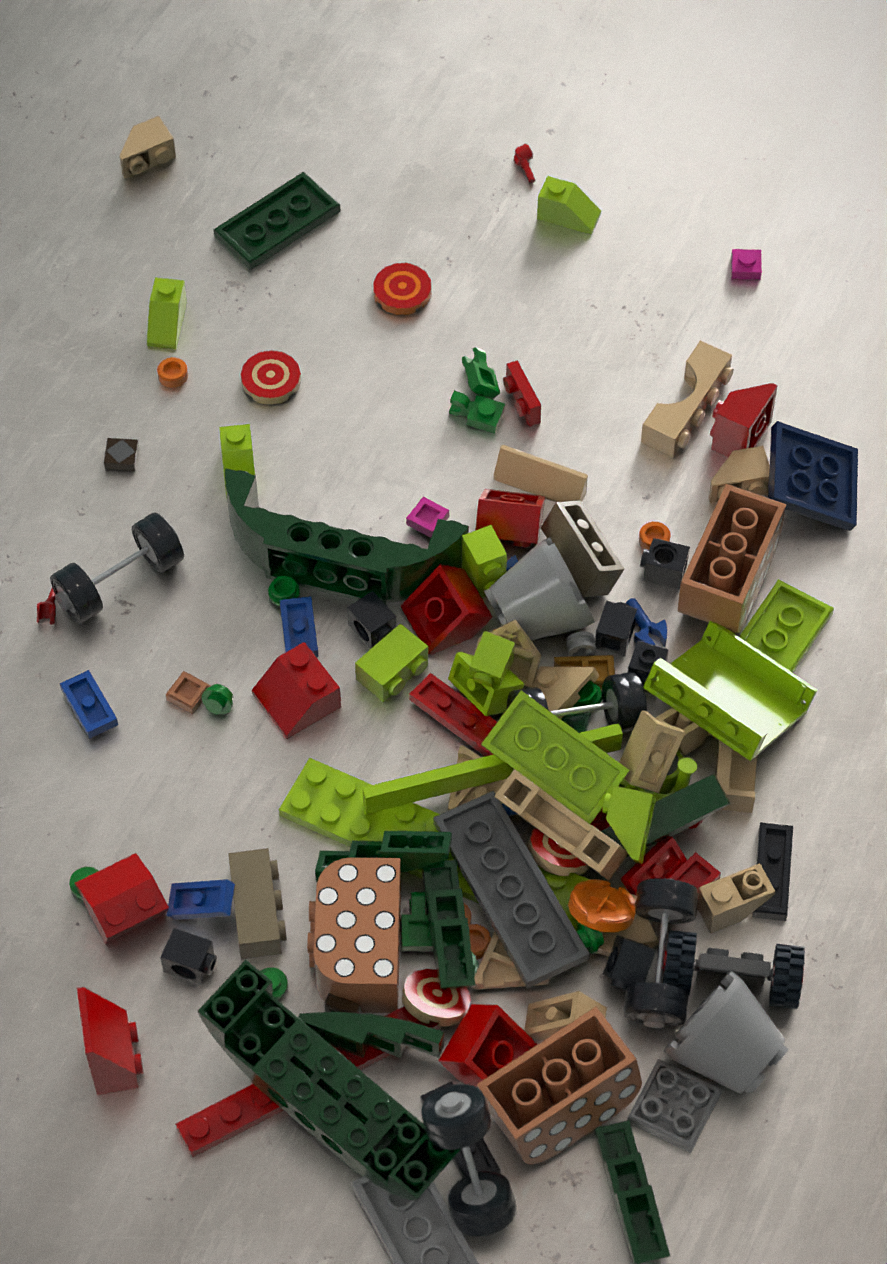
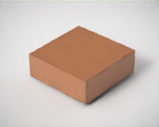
(187, 692)

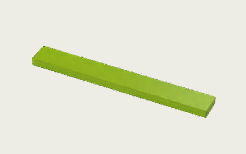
(462, 775)

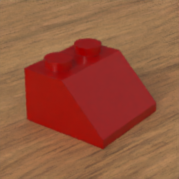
(742, 418)
(512, 515)
(446, 609)
(297, 691)
(122, 897)
(484, 1044)

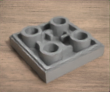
(674, 1105)

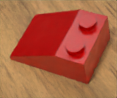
(109, 1043)

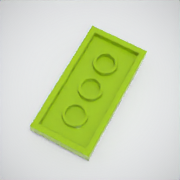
(554, 757)

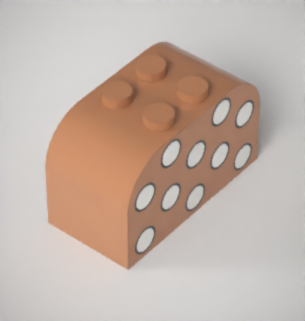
(732, 558)
(357, 932)
(563, 1088)

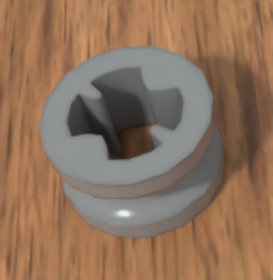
(581, 644)

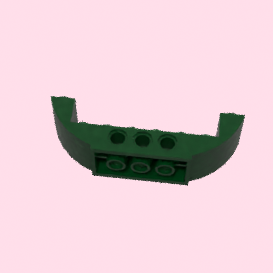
(332, 557)
(321, 1087)

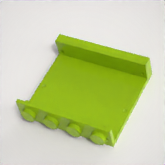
(732, 691)

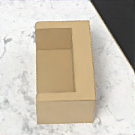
(736, 778)

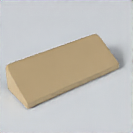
(539, 476)

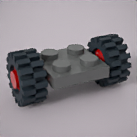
(785, 975)

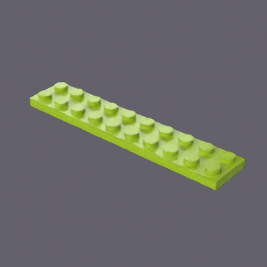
(334, 807)

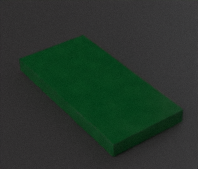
(276, 220)

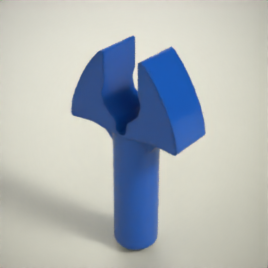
(646, 626)

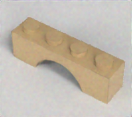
(671, 424)
(561, 825)

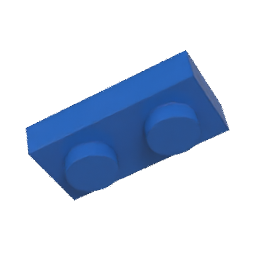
(298, 623)
(89, 704)
(200, 899)

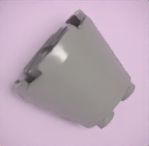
(540, 595)
(729, 1038)

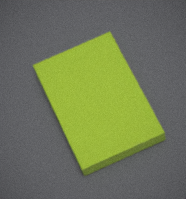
(787, 624)

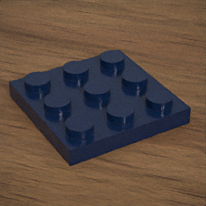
(813, 475)

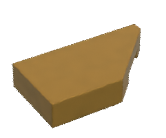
(602, 663)

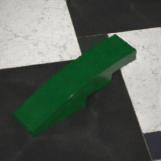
(682, 810)
(413, 848)
(448, 925)
(357, 1031)
(631, 1193)

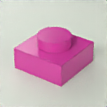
(746, 264)
(425, 516)

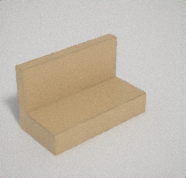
(650, 752)

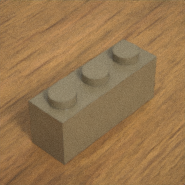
(583, 548)
(256, 903)

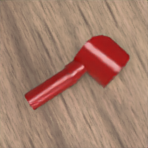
(522, 156)
(47, 609)

